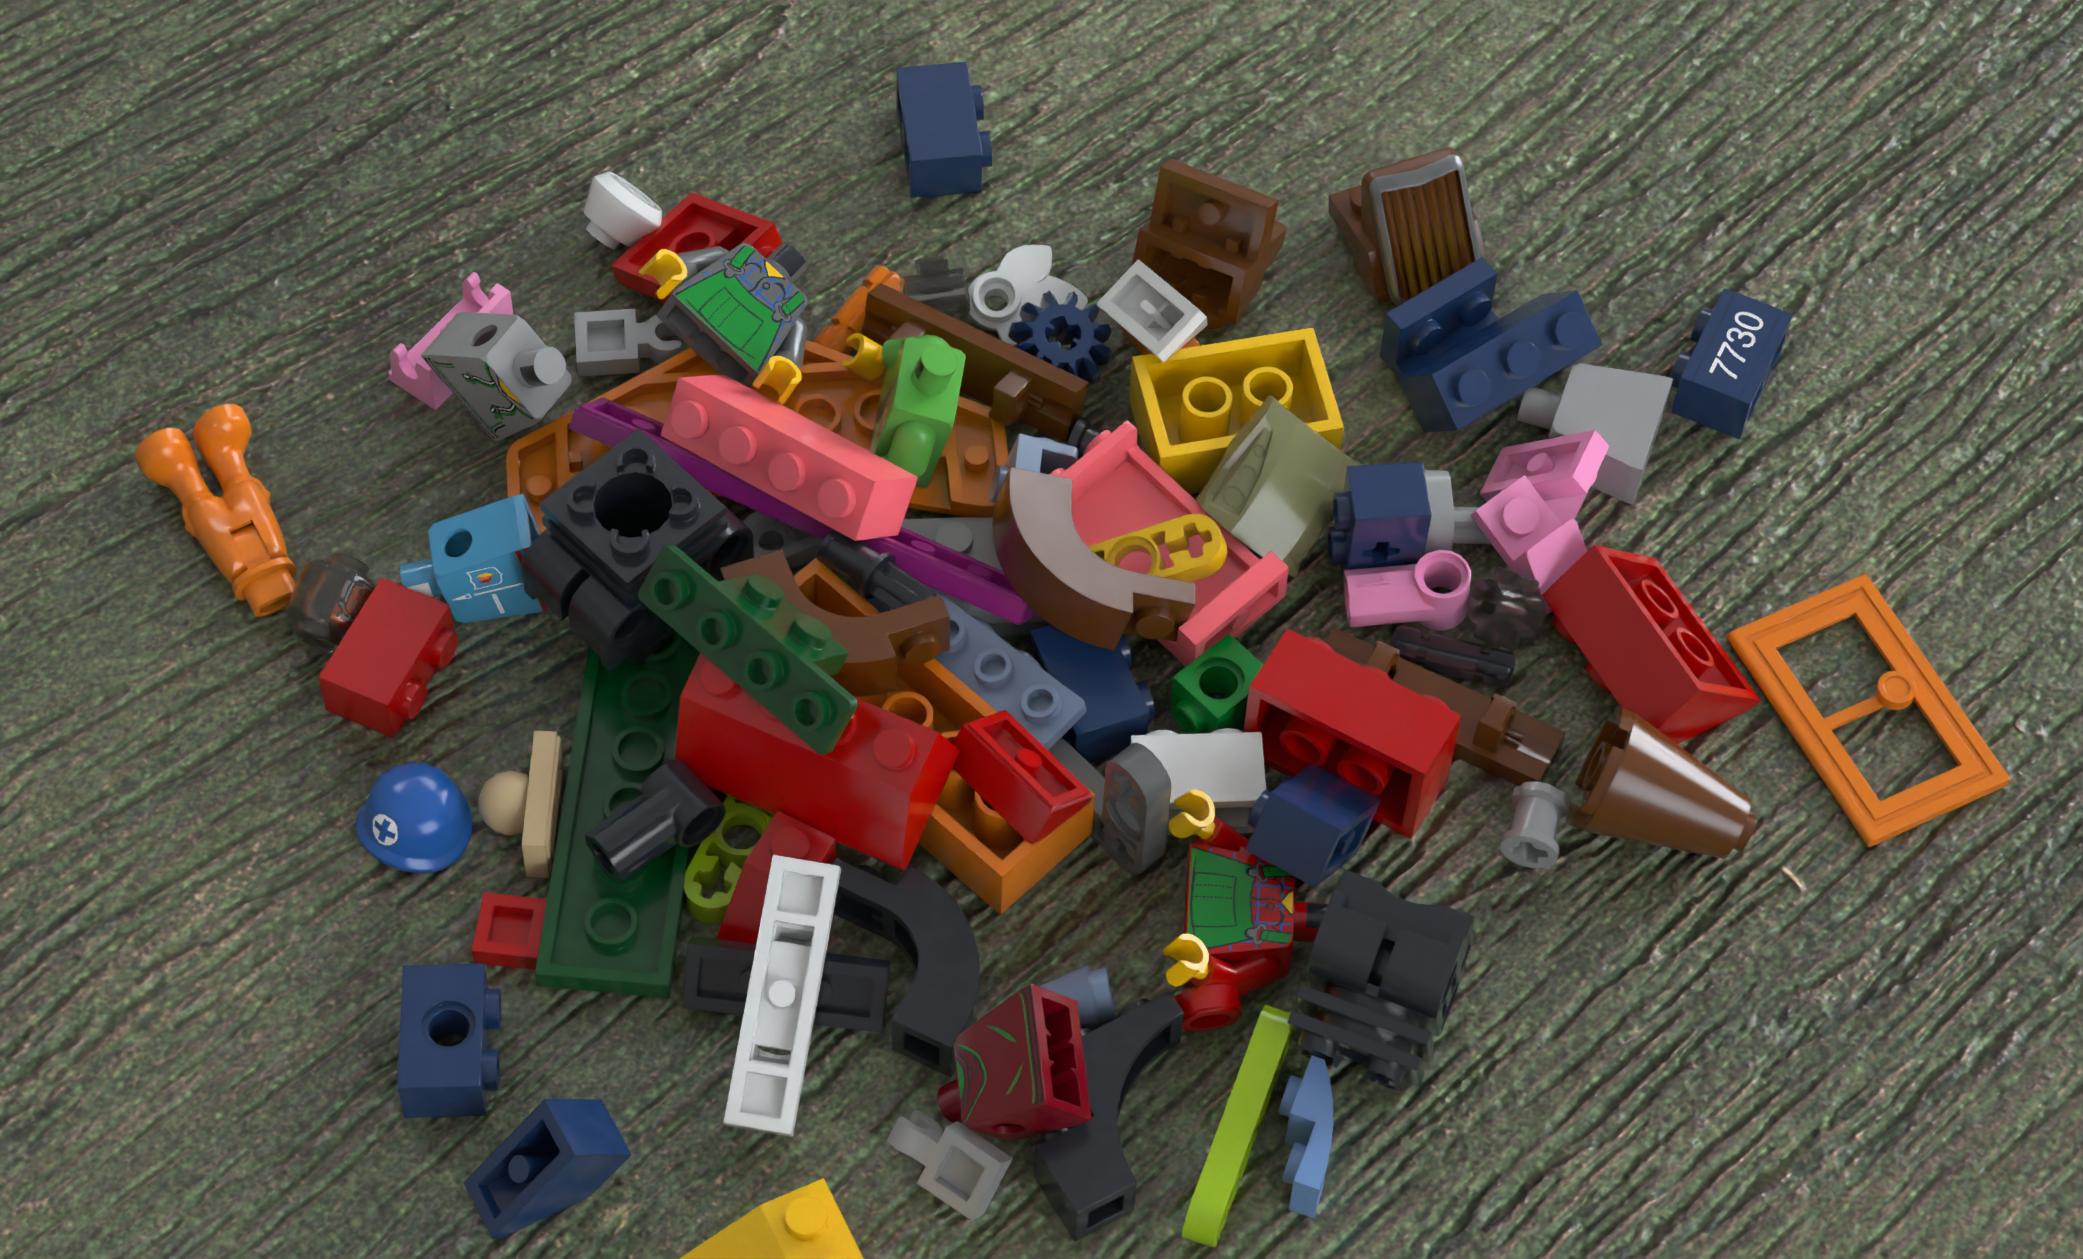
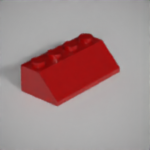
(864, 793)

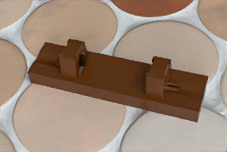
(993, 372)
(1490, 729)

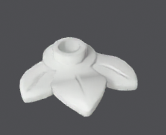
(1019, 280)

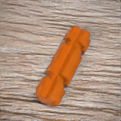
(851, 315)

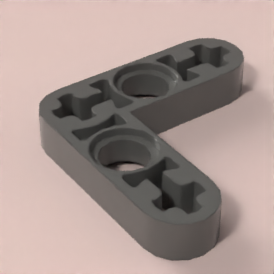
(1128, 803)

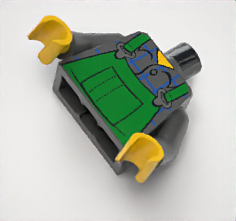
(737, 310)

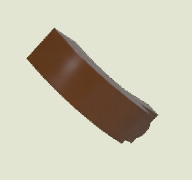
(1068, 580)
(875, 642)

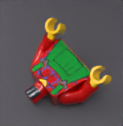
(1236, 907)

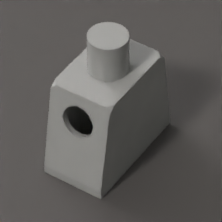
(1615, 403)

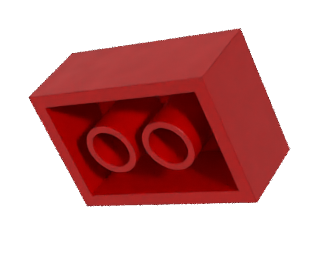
(1354, 726)

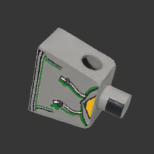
(498, 370)

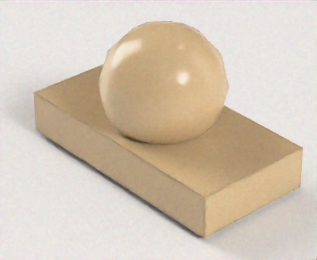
(529, 804)

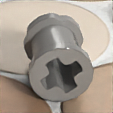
(1535, 825)

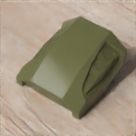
(1276, 484)

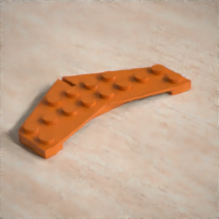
(825, 395)

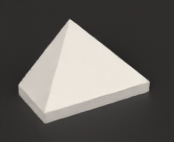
(1152, 311)

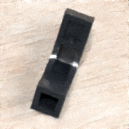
(940, 946)

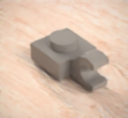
(957, 1162)

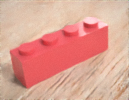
(789, 456)

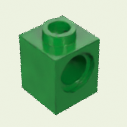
(1221, 669)

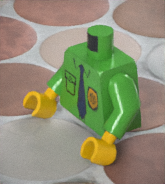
(915, 398)

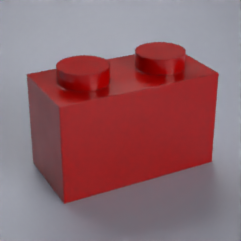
(388, 658)

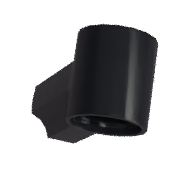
(670, 811)

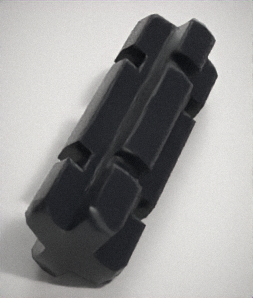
(1455, 656)

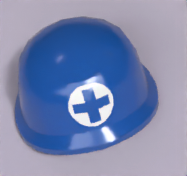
(415, 819)

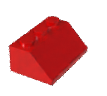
(1647, 643)

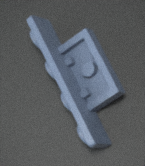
(1006, 676)

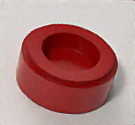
(1209, 1007)

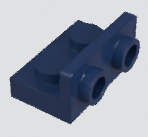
(1439, 317)

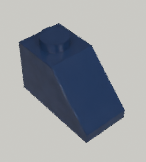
(547, 1164)

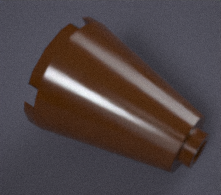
(1657, 793)

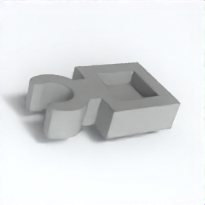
(614, 342)

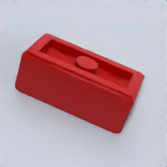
(1018, 775)

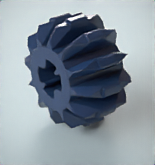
(1070, 327)

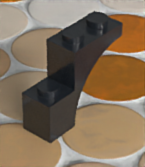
(1085, 1163)

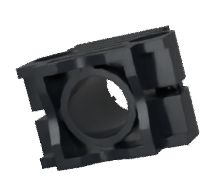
(608, 533)
(1381, 981)

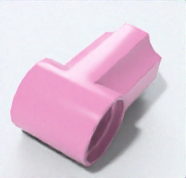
(1405, 595)

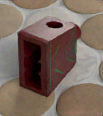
(1020, 1069)

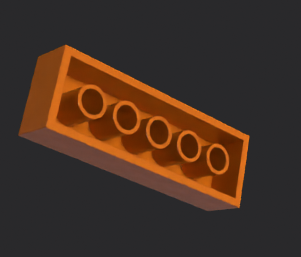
(963, 827)

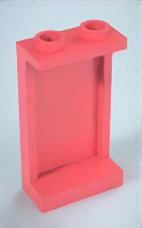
(1125, 491)

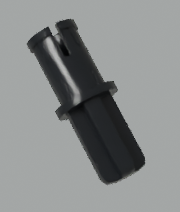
(872, 572)

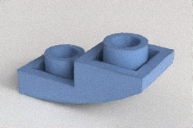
(1309, 1130)

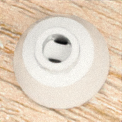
(619, 211)

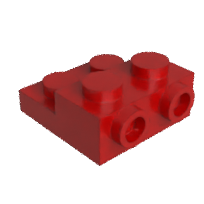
(689, 227)

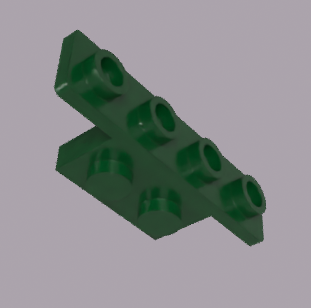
(757, 642)

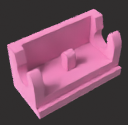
(413, 372)

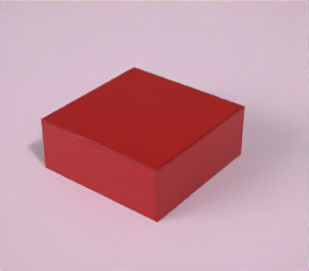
(509, 931)

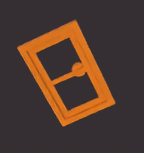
(1909, 681)

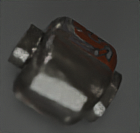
(328, 600)

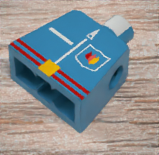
(479, 562)

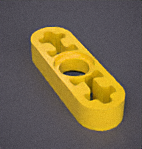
(1175, 536)

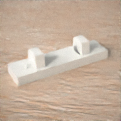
(782, 995)

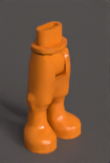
(233, 529)

